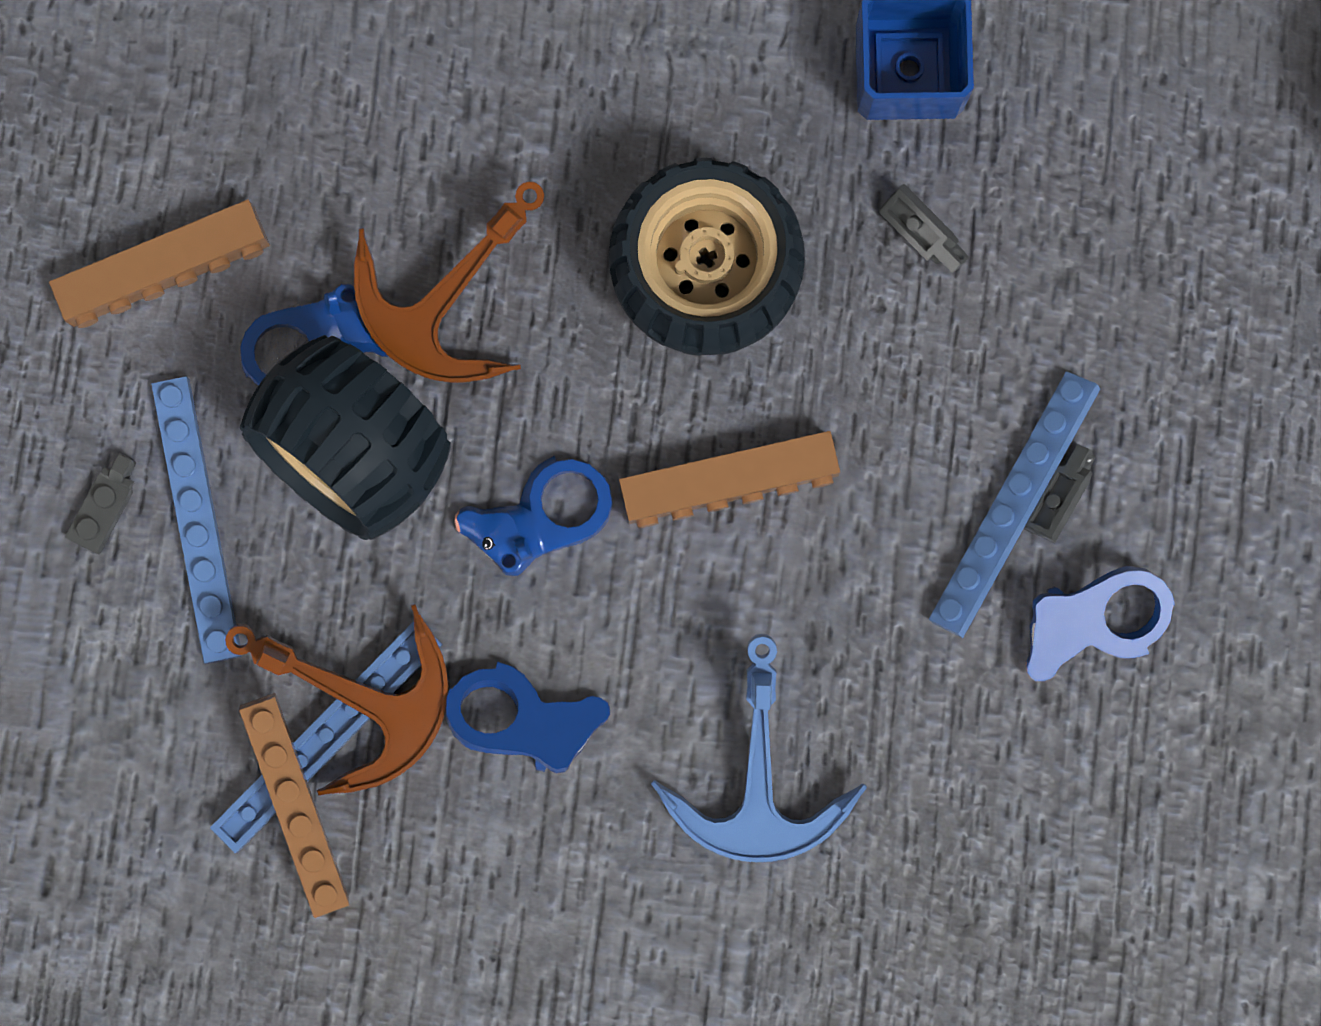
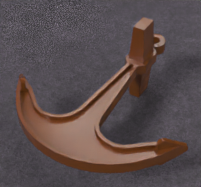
(411, 332)
(406, 718)

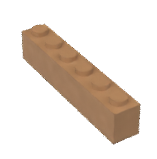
(160, 264)
(730, 478)
(294, 805)

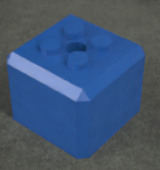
(931, 35)

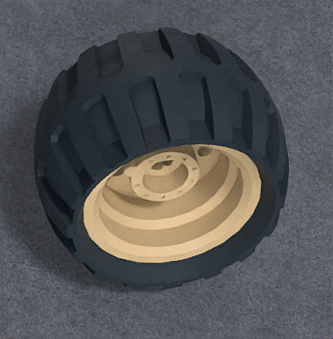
(711, 196)
(346, 436)

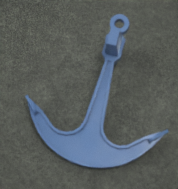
(757, 828)

